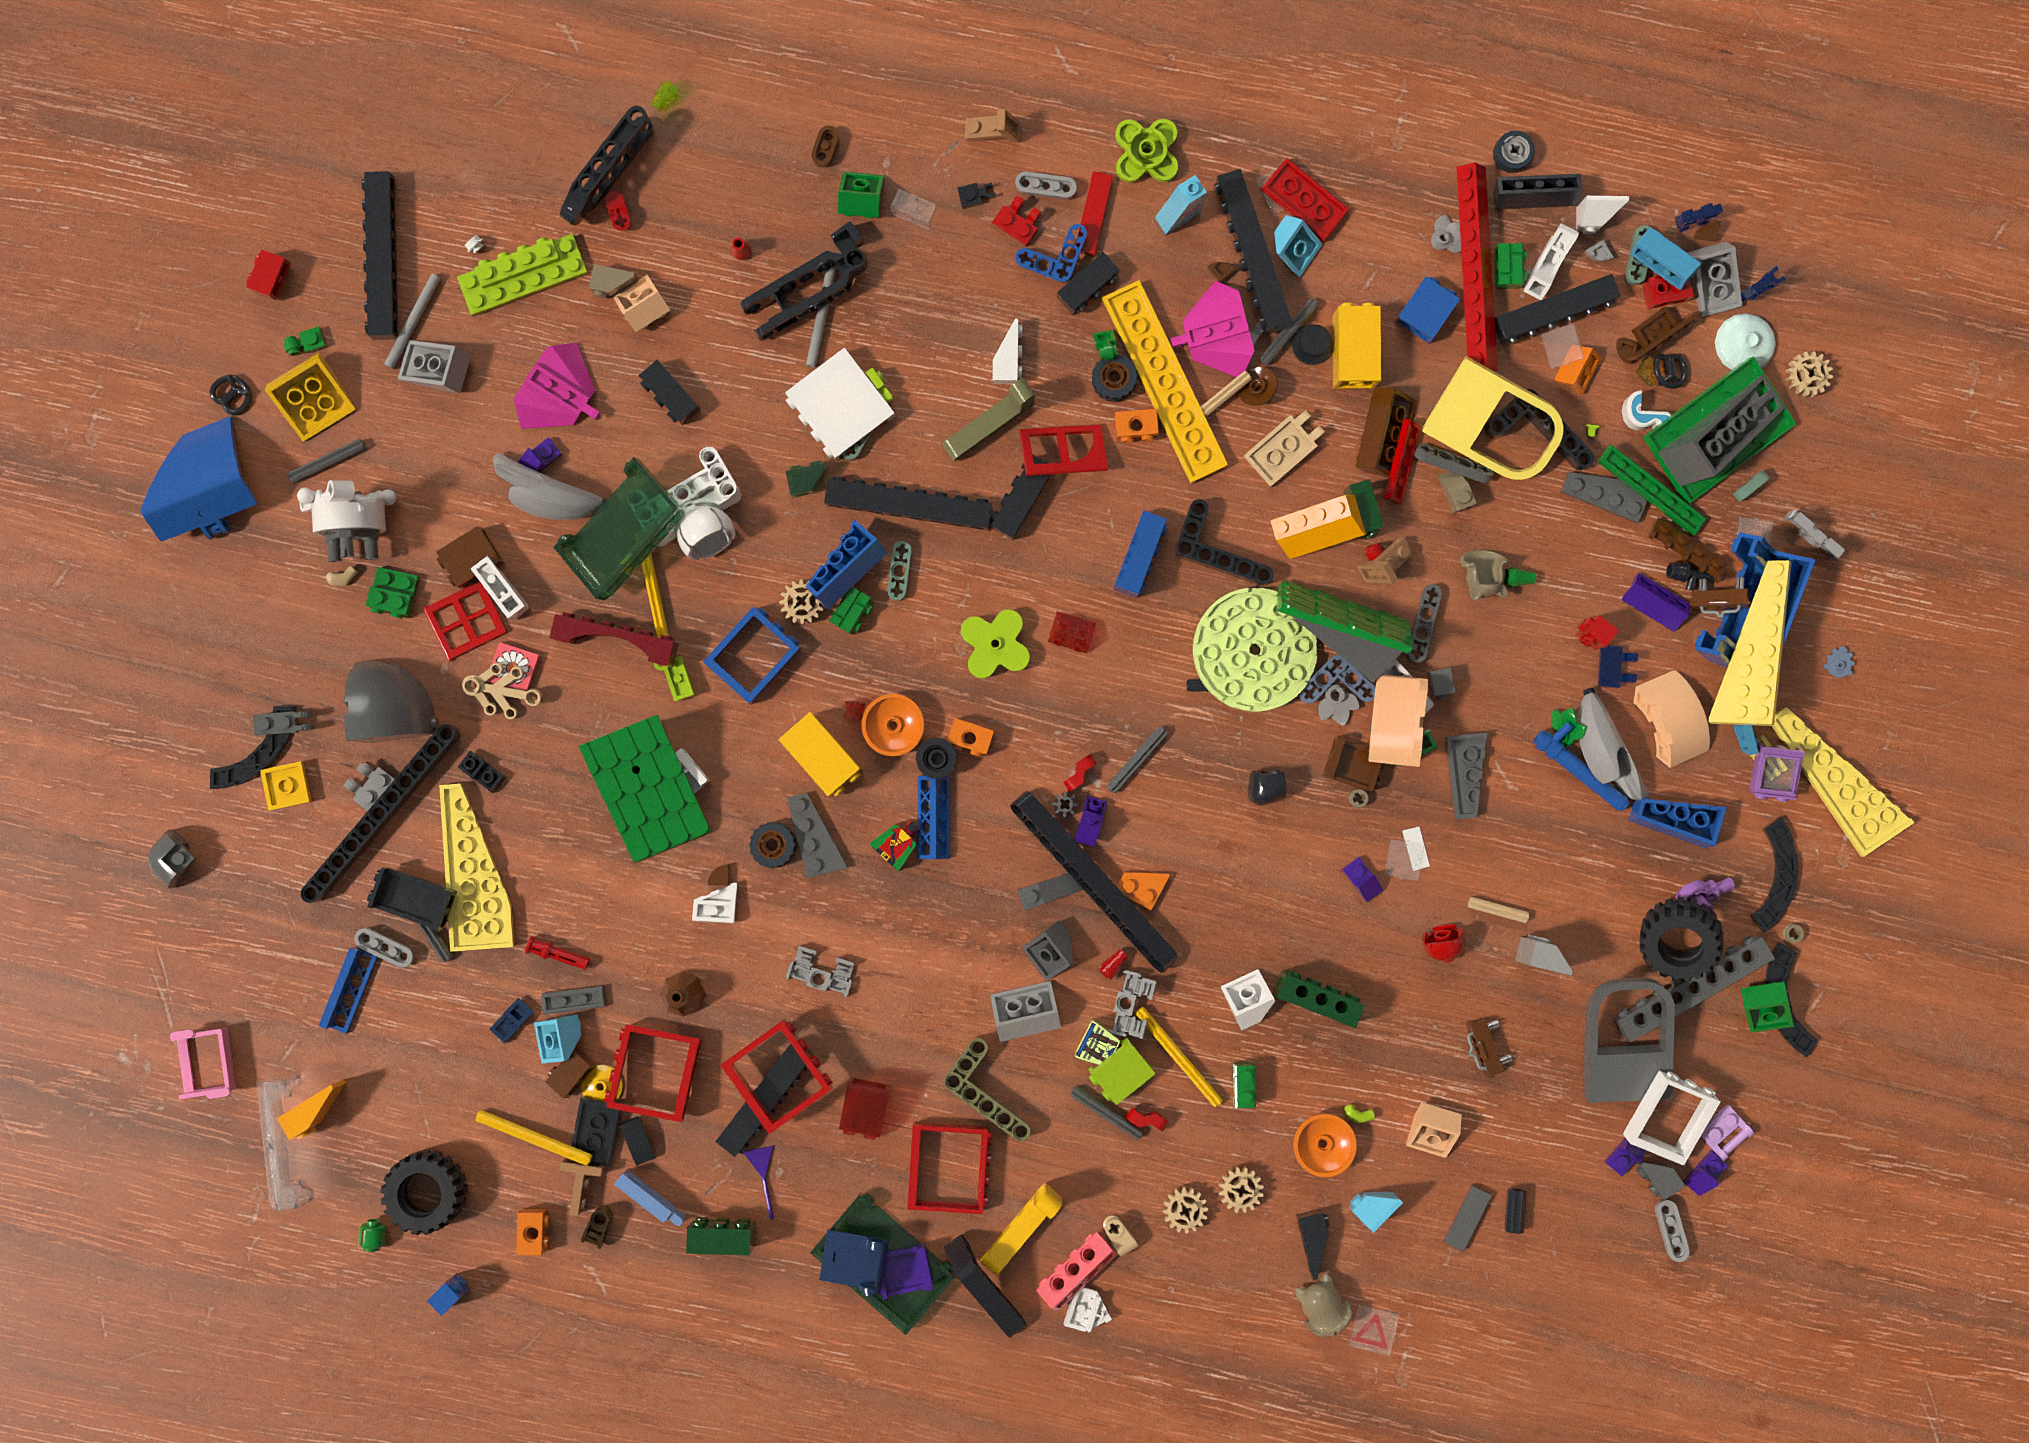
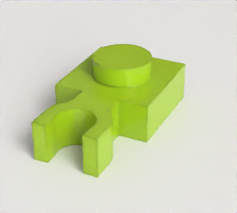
(878, 382)

